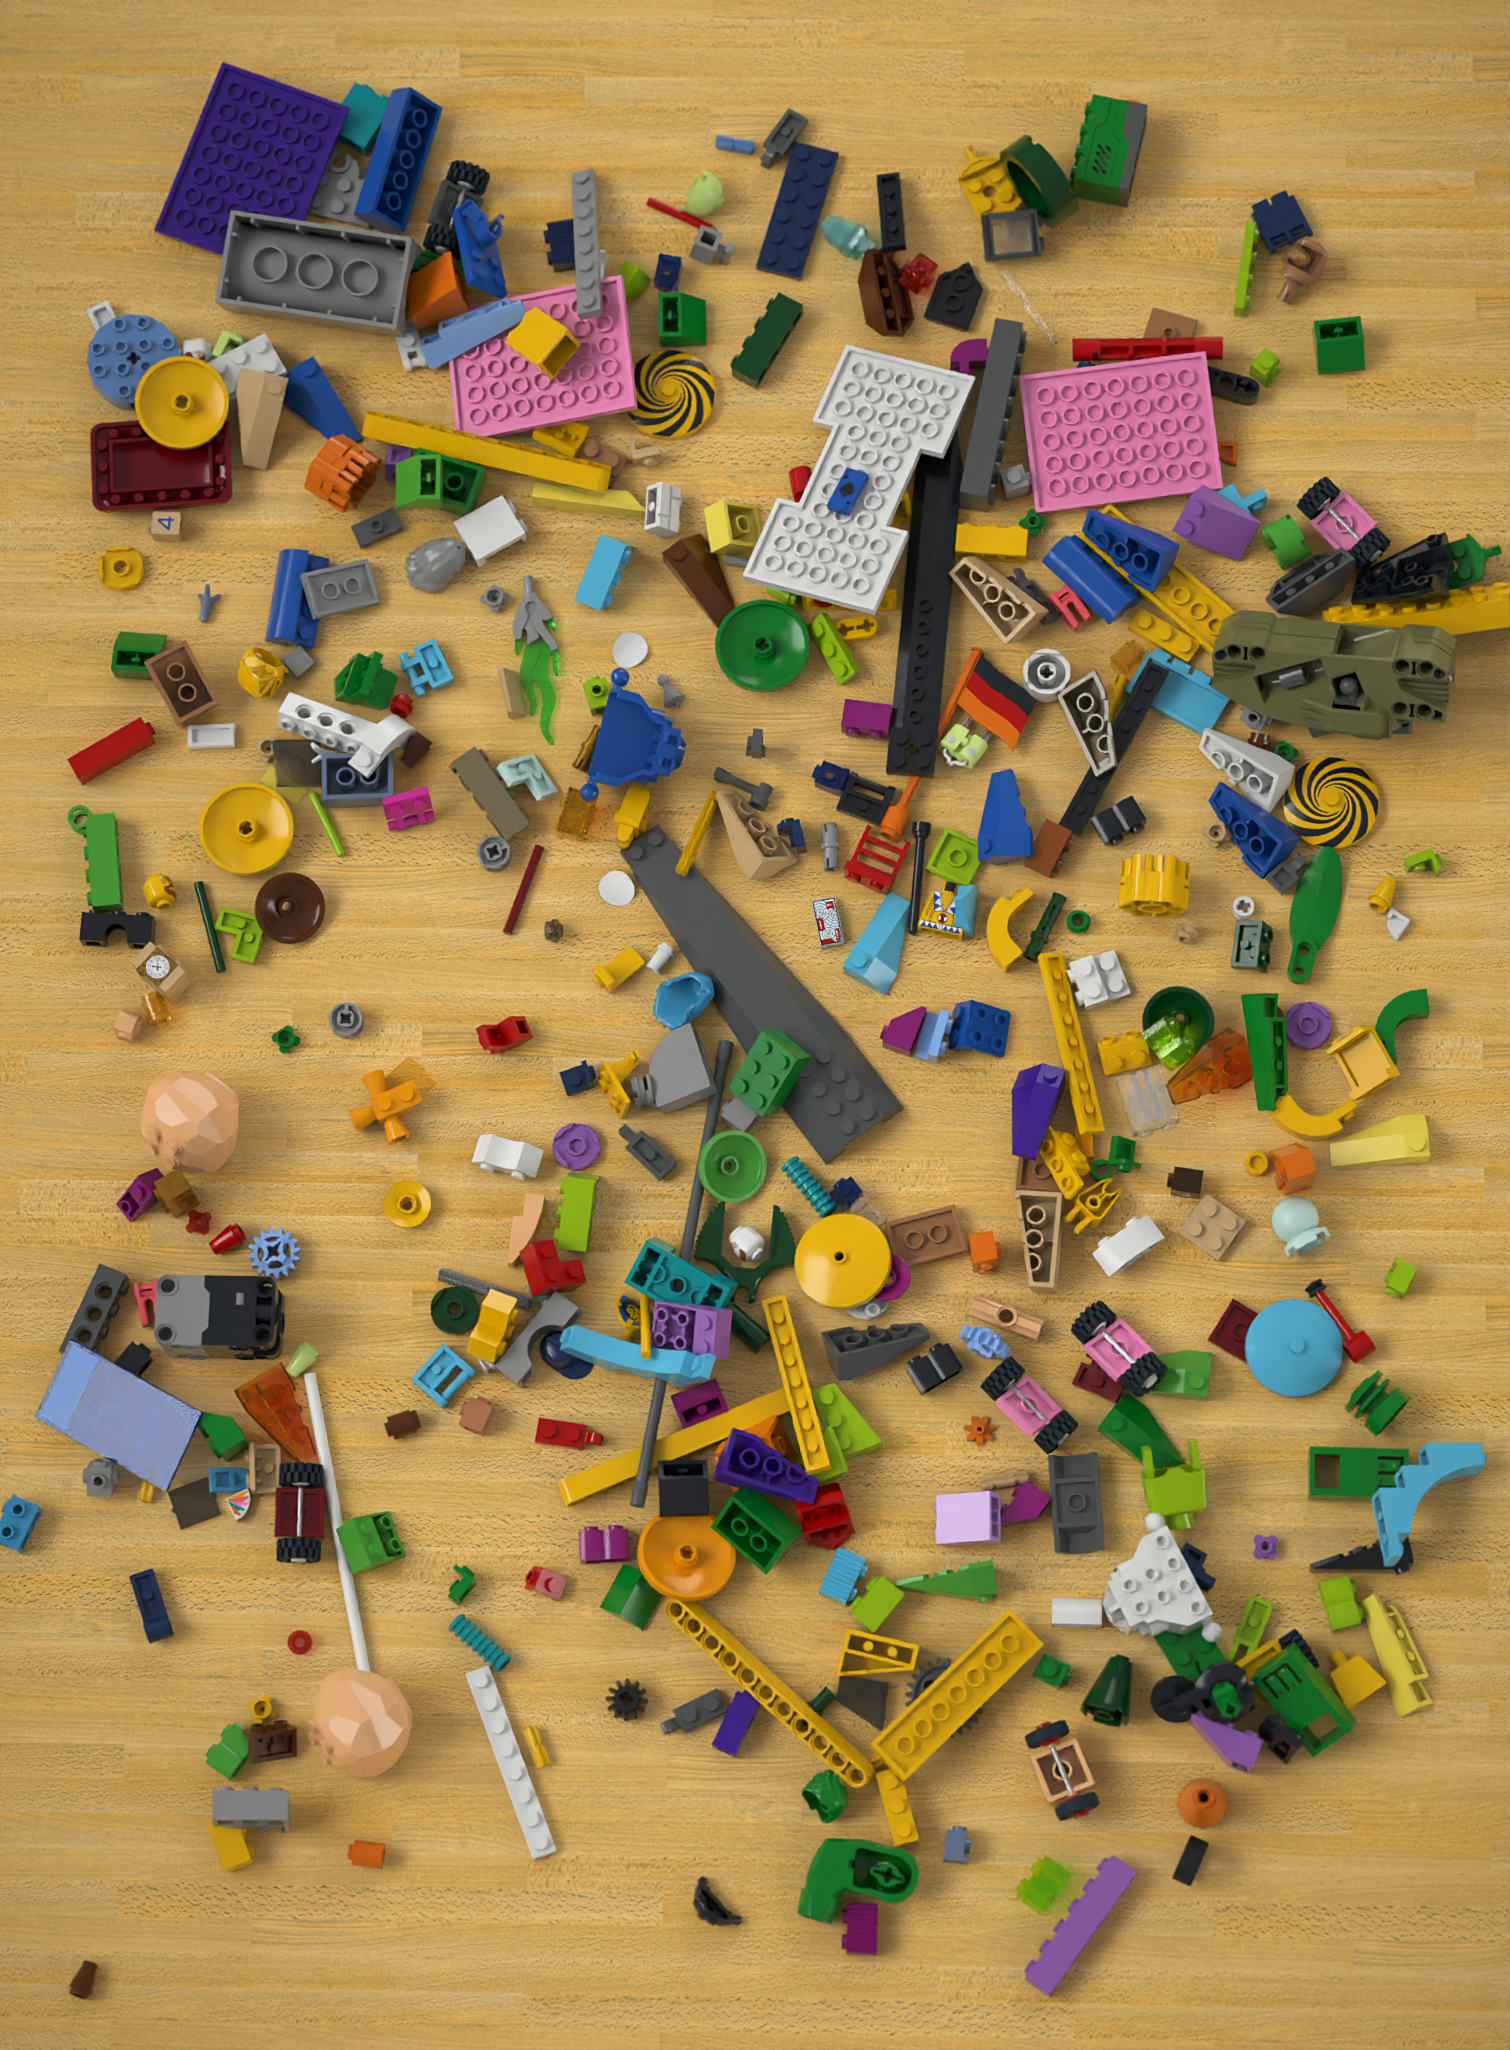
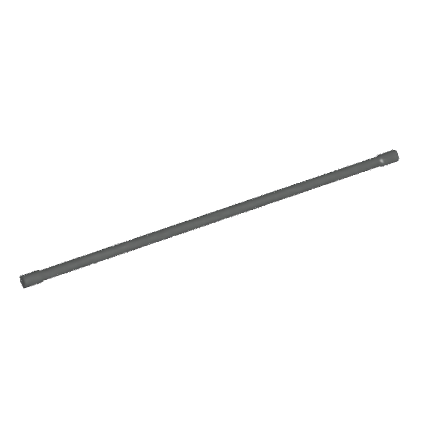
(641, 1484)

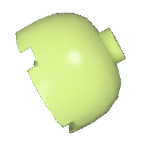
(704, 195)

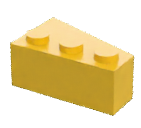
(875, 1653)

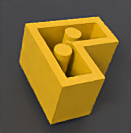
(493, 1327)

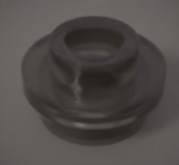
(553, 930)

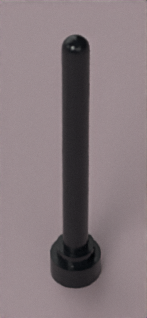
(921, 831)

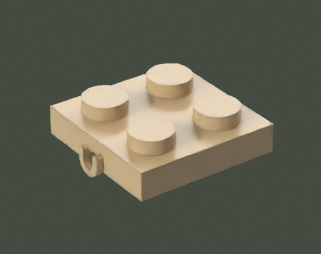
(1212, 1227)

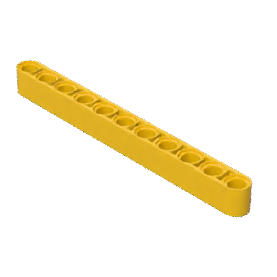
(487, 451)
(672, 1447)
(781, 1692)

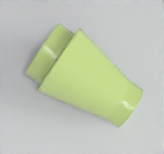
(302, 1358)

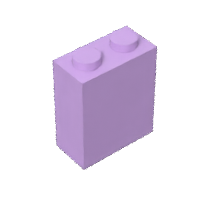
(968, 1519)

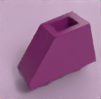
(140, 1195)
(1025, 1507)

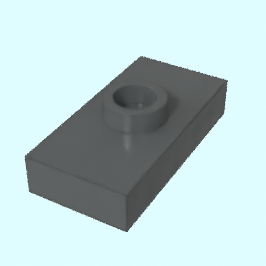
(377, 528)

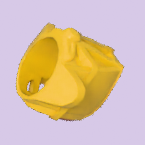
(261, 674)

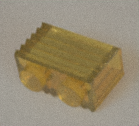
(574, 817)

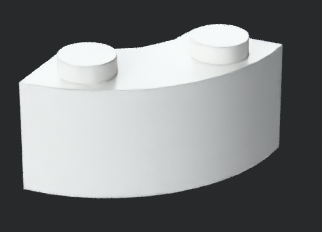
(507, 1156)
(1127, 1245)

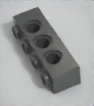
(103, 1279)

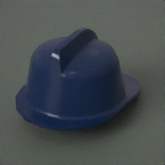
(562, 1362)

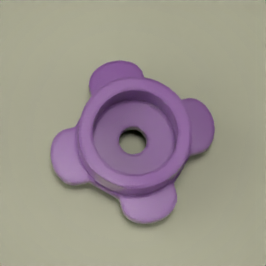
(1260, 1552)

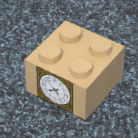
(161, 972)

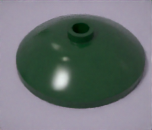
(1182, 1000)

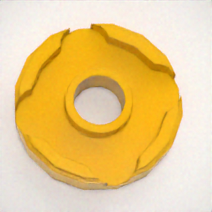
(121, 581)

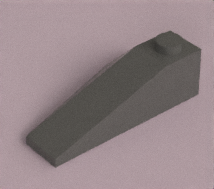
(861, 1351)

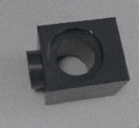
(135, 1358)

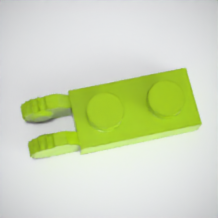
(1251, 1626)

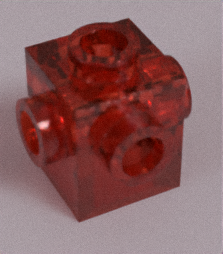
(918, 273)

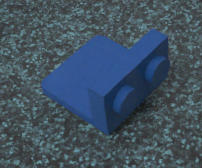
(979, 1028)

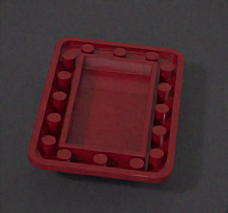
(141, 475)

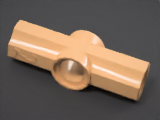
(991, 1311)

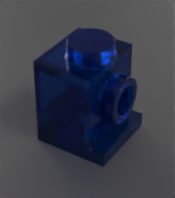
(669, 264)
(832, 785)
(846, 1192)

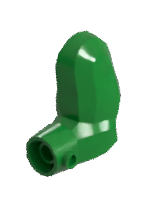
(855, 1868)

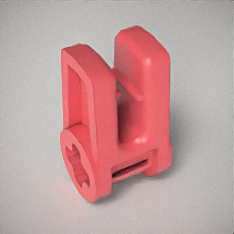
(1062, 600)
(145, 1293)

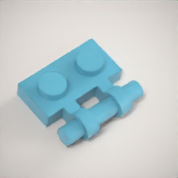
(433, 665)

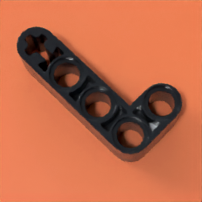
(1220, 376)

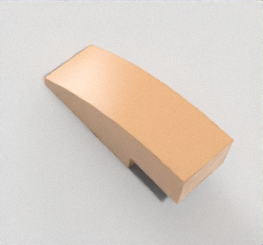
(525, 1228)

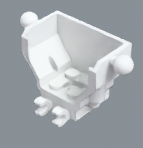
(1157, 1590)

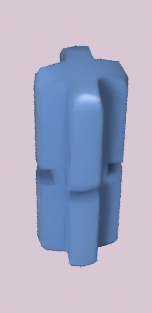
(739, 145)

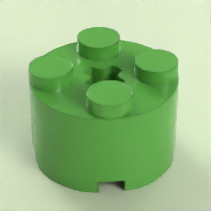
(1286, 541)

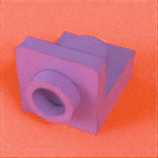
(394, 455)

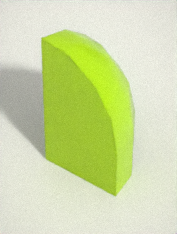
(634, 280)

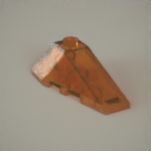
(1216, 1066)
(273, 1406)

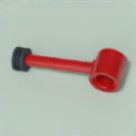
(1357, 1344)

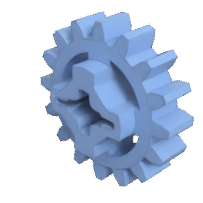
(279, 1245)
(984, 1342)

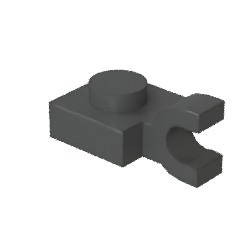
(755, 744)
(1285, 876)

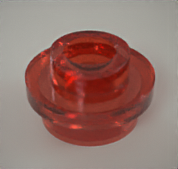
(299, 1634)

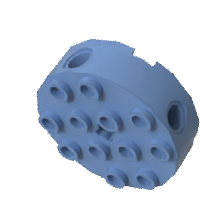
(115, 347)

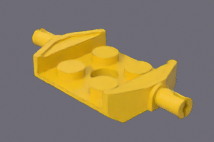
(985, 174)

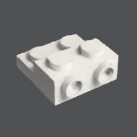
(1098, 980)

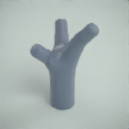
(206, 603)

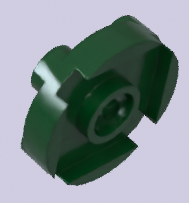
(459, 1323)

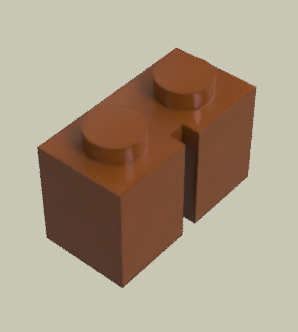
(1049, 847)

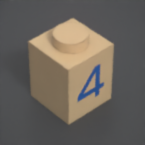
(166, 526)

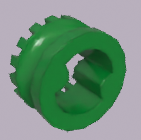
(1099, 1163)

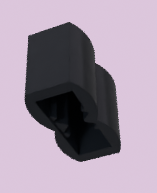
(1119, 821)
(933, 1368)

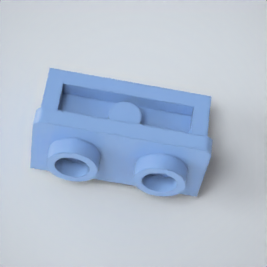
(932, 1036)

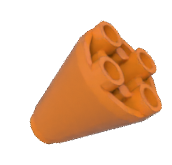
(1198, 1813)

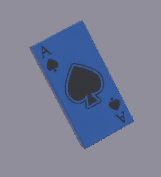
(847, 491)

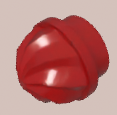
(401, 705)

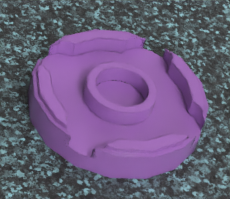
(1308, 1025)
(576, 1147)

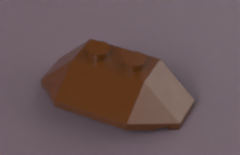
(883, 297)

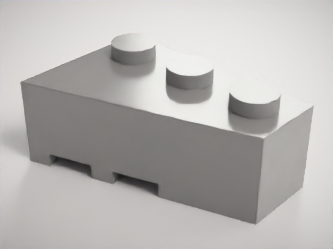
(251, 1808)

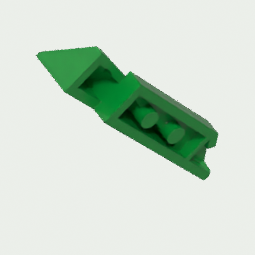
(1266, 1047)

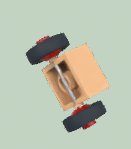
(1062, 1771)

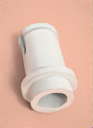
(660, 957)

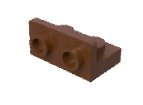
(271, 1741)

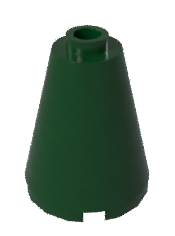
(1111, 1693)

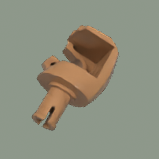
(1302, 273)

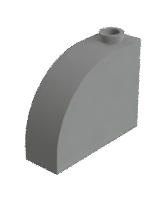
(680, 1070)

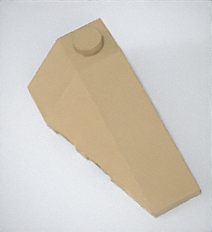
(259, 409)

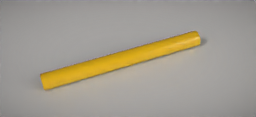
(645, 1326)

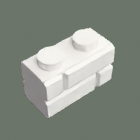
(662, 510)

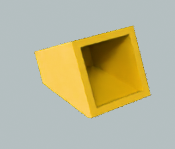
(543, 342)

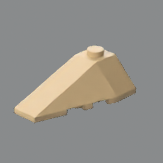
(753, 844)

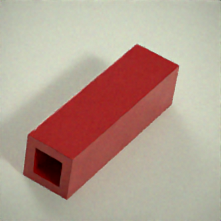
(112, 750)

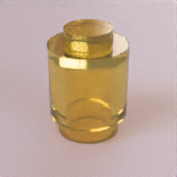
(1127, 657)
(156, 1010)

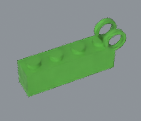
(103, 858)

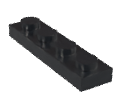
(891, 212)

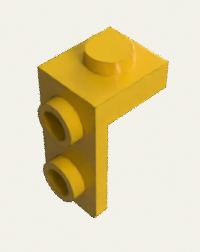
(617, 970)

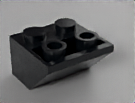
(683, 1488)

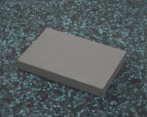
(340, 589)

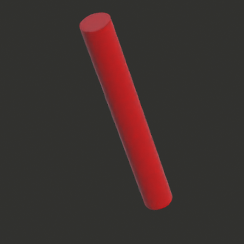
(676, 213)

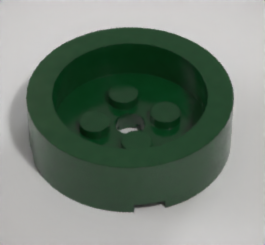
(1039, 181)

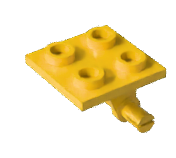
(610, 1082)

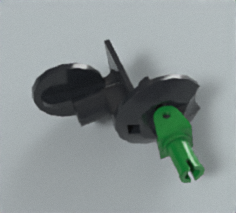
(1178, 1698)

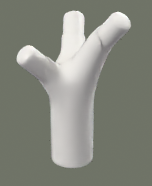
(320, 751)

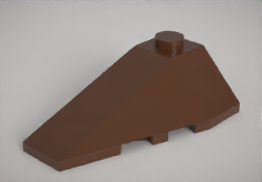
(700, 575)

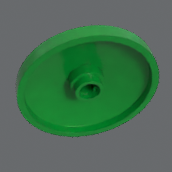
(762, 645)

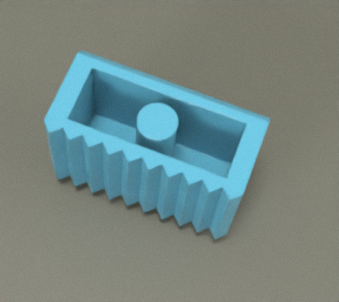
(842, 1577)

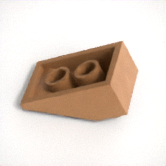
(181, 683)

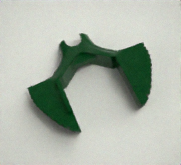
(780, 1255)

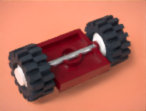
(299, 1513)

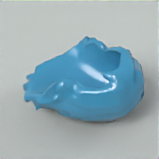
(682, 999)

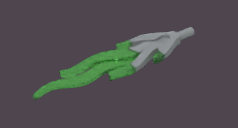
(536, 656)

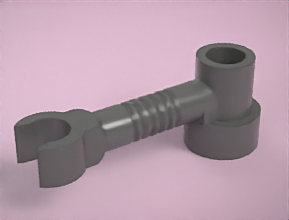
(760, 794)

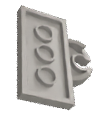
(339, 193)

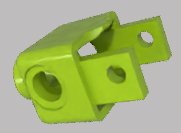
(1175, 1490)

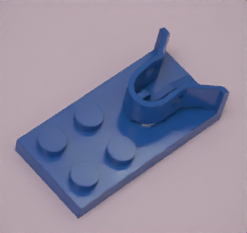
(480, 249)

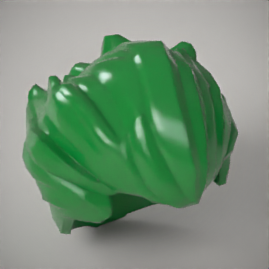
(826, 1796)

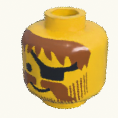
(159, 891)

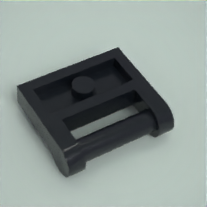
(862, 805)

